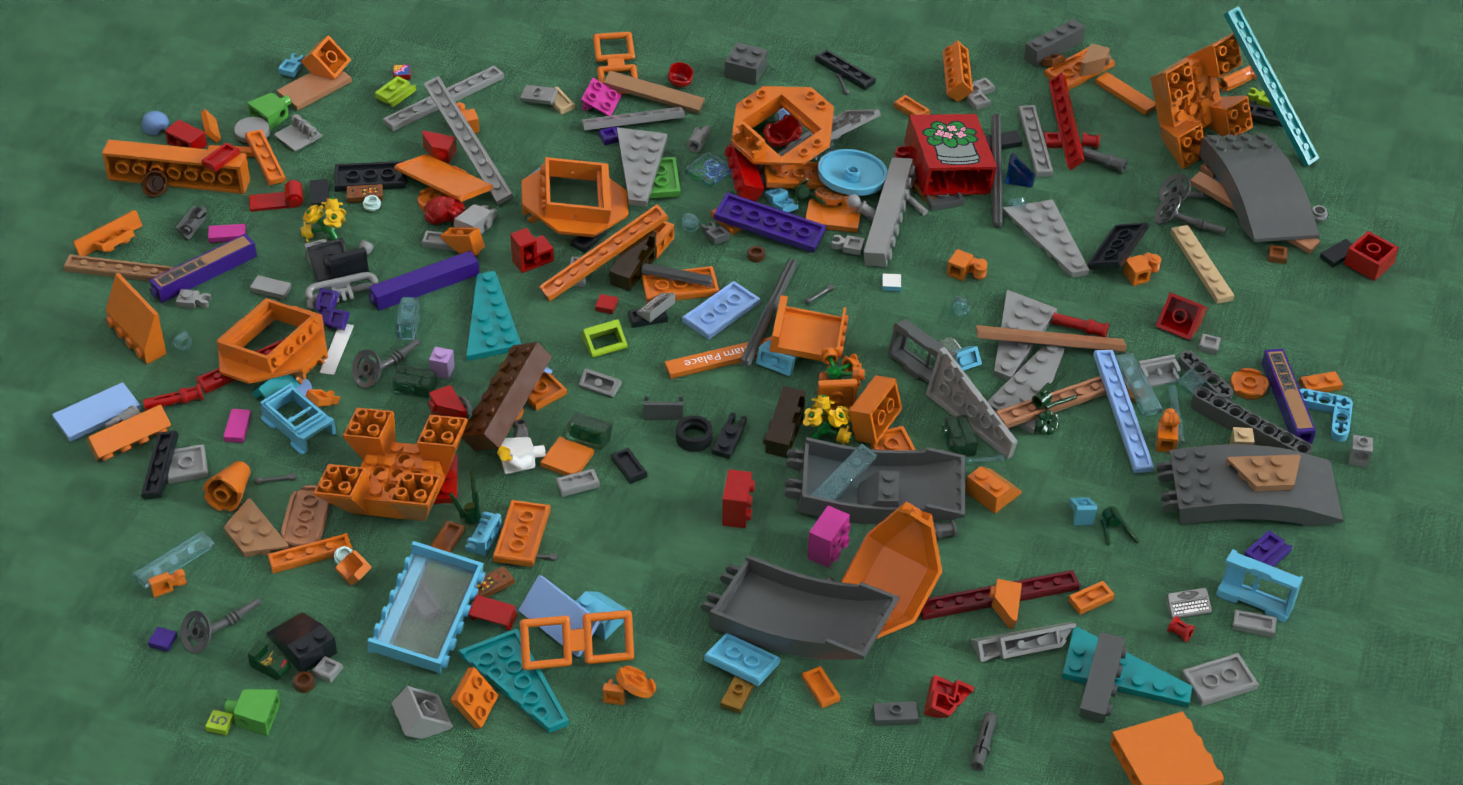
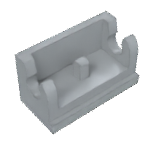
(1160, 370)

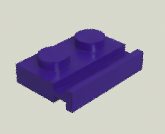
(1269, 549)

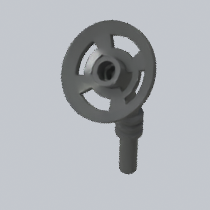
(1179, 188)
(1172, 212)
(372, 369)
(202, 633)

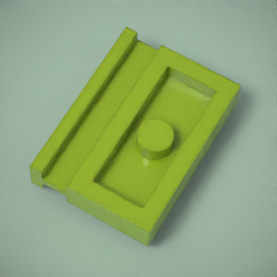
(395, 91)

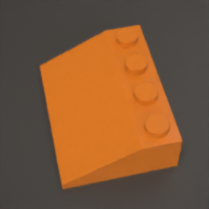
(134, 321)

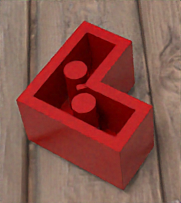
(530, 251)
(737, 499)

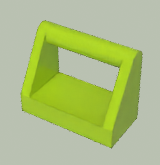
(601, 330)

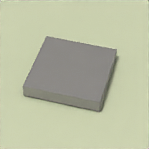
(188, 464)

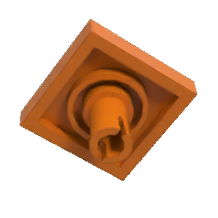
(474, 697)

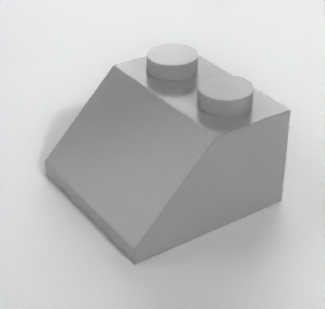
(421, 713)

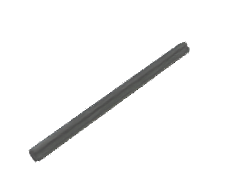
(997, 183)
(768, 312)

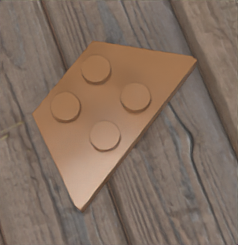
(1267, 472)
(253, 532)

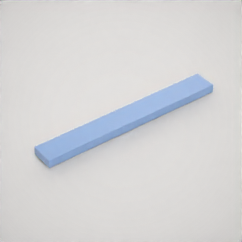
(1123, 411)

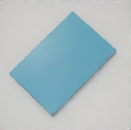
(742, 659)

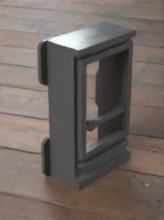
(912, 363)

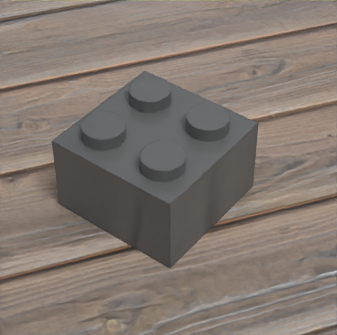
(746, 63)

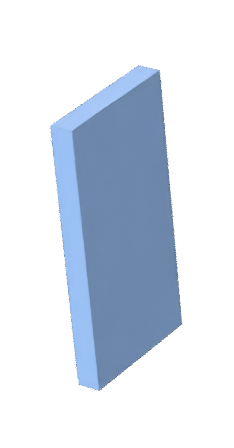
(721, 310)
(94, 411)
(549, 601)

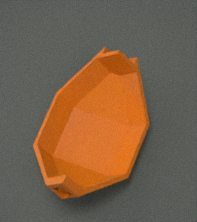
(900, 559)

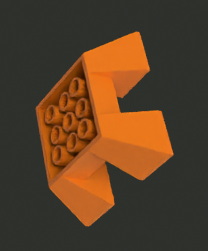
(1190, 100)
(394, 476)

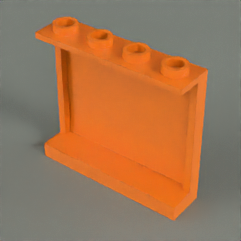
(807, 332)
(1165, 753)

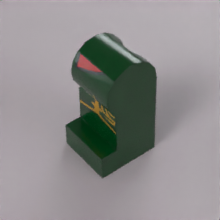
(268, 661)

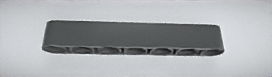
(1232, 415)

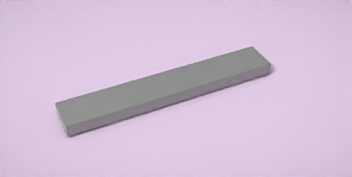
(633, 118)
(1035, 141)

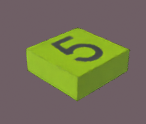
(219, 722)

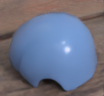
(154, 122)

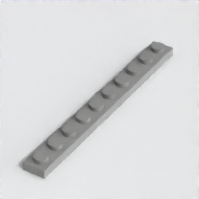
(468, 139)

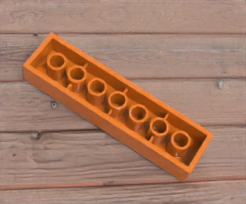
(181, 165)

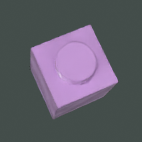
(442, 362)

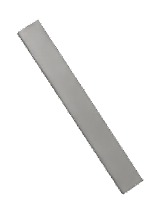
(457, 91)

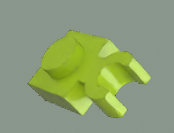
(1260, 97)

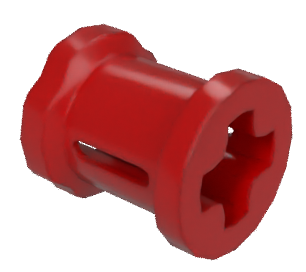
(1091, 140)
(1181, 628)

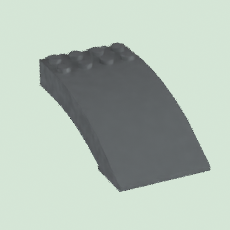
(1260, 186)
(927, 479)
(1214, 492)
(798, 611)

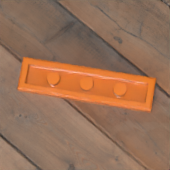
(1126, 93)
(265, 157)
(307, 553)

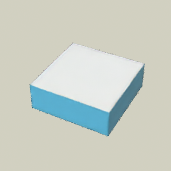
(891, 282)

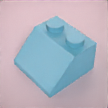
(598, 602)

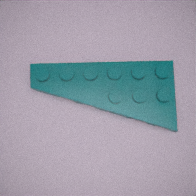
(491, 322)
(501, 665)
(1136, 676)

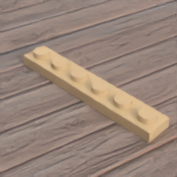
(1202, 264)

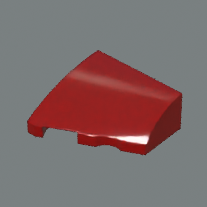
(945, 696)

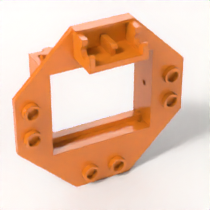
(803, 104)
(561, 217)
(293, 356)

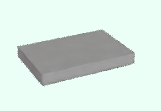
(1220, 679)

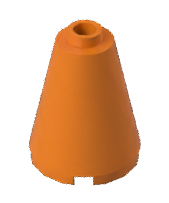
(227, 487)

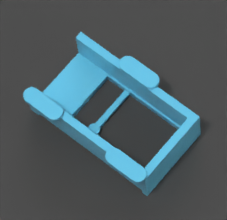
(303, 431)
(1233, 589)

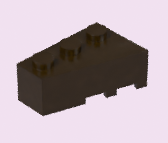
(628, 266)
(785, 422)

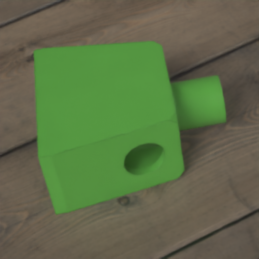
(270, 108)
(255, 709)

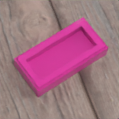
(225, 233)
(237, 425)

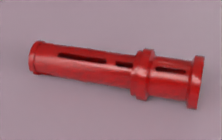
(1090, 326)
(183, 395)

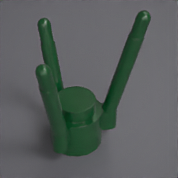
(803, 191)
(1044, 397)
(471, 511)
(1112, 518)

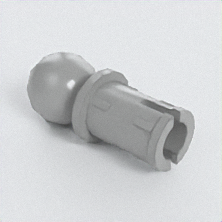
(854, 202)

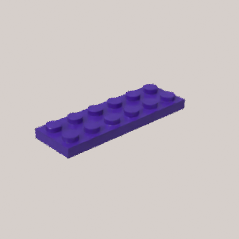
(769, 222)

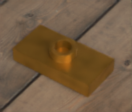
(737, 695)

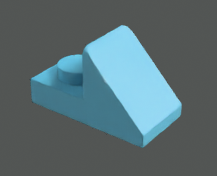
(1083, 511)

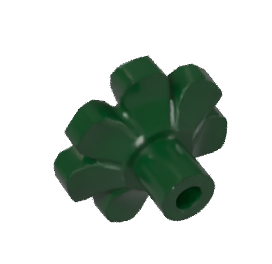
(1047, 422)

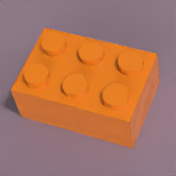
(875, 409)

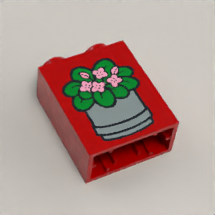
(950, 154)

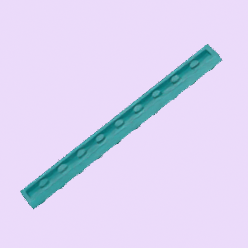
(1271, 86)

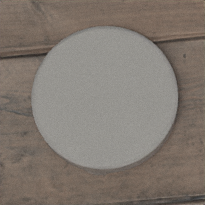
(250, 124)

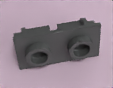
(191, 221)

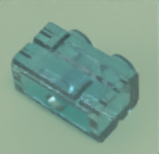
(408, 318)

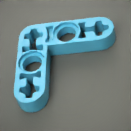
(1337, 410)

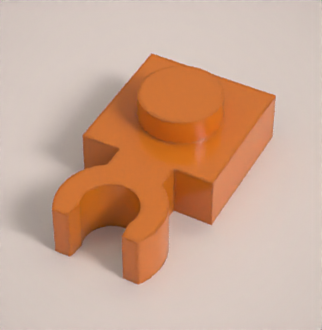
(322, 398)
(164, 582)

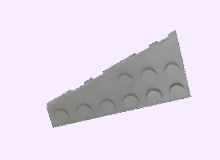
(842, 124)
(640, 159)
(1047, 229)
(1023, 314)
(1029, 381)
(959, 396)

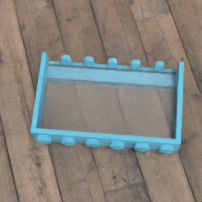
(427, 607)

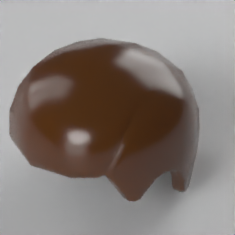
(155, 183)

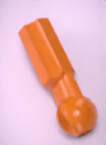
(1236, 78)

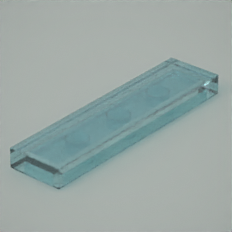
(1138, 384)
(846, 473)
(175, 558)

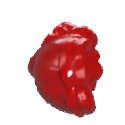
(783, 131)
(443, 209)

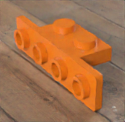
(109, 235)

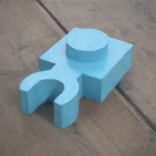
(292, 66)

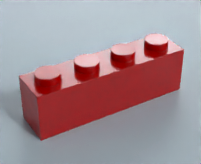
(744, 174)

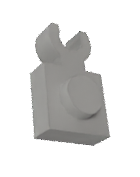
(850, 244)
(191, 298)

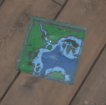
(708, 169)

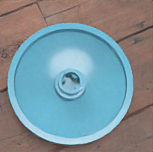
(852, 172)

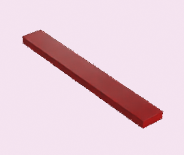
(1066, 121)

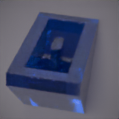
(1019, 173)

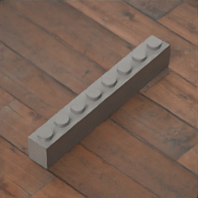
(889, 212)

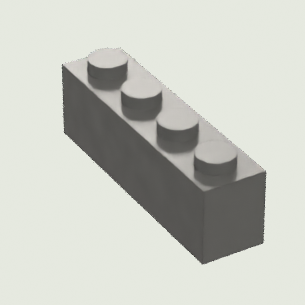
(1054, 42)
(1102, 676)

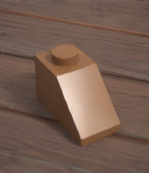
(1095, 60)

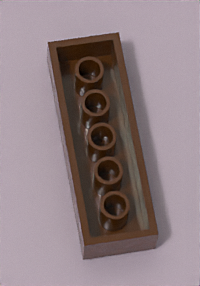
(506, 396)

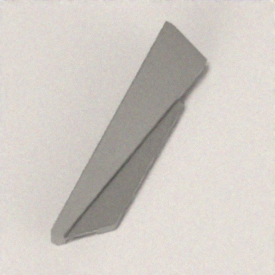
(1022, 641)

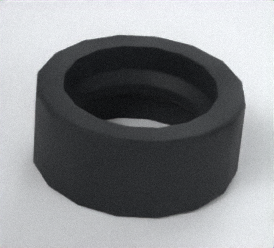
(694, 444)

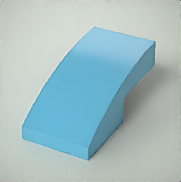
(780, 200)

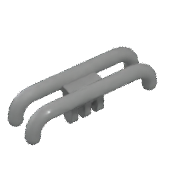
(342, 286)

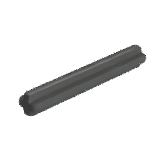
(676, 274)

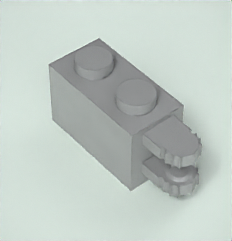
(476, 217)

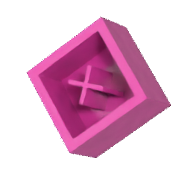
(829, 536)

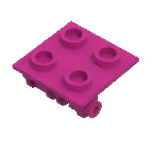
(600, 97)

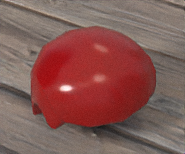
(680, 74)

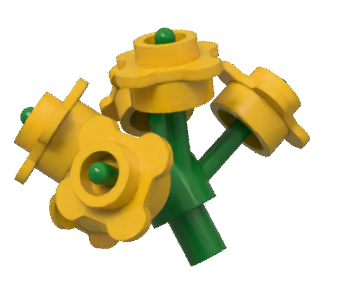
(333, 219)
(821, 413)

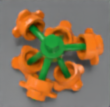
(849, 365)

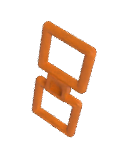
(615, 61)
(576, 639)

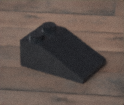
(303, 641)

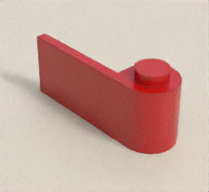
(289, 199)

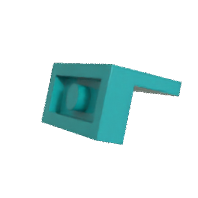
(273, 385)

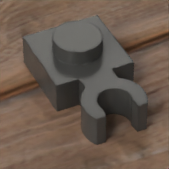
(715, 234)

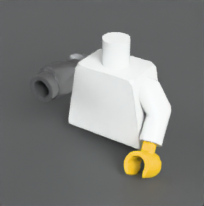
(519, 452)

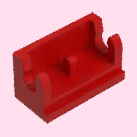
(493, 611)

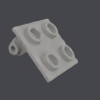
(298, 134)

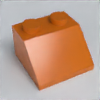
(326, 59)
(990, 489)

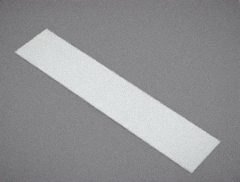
(336, 350)

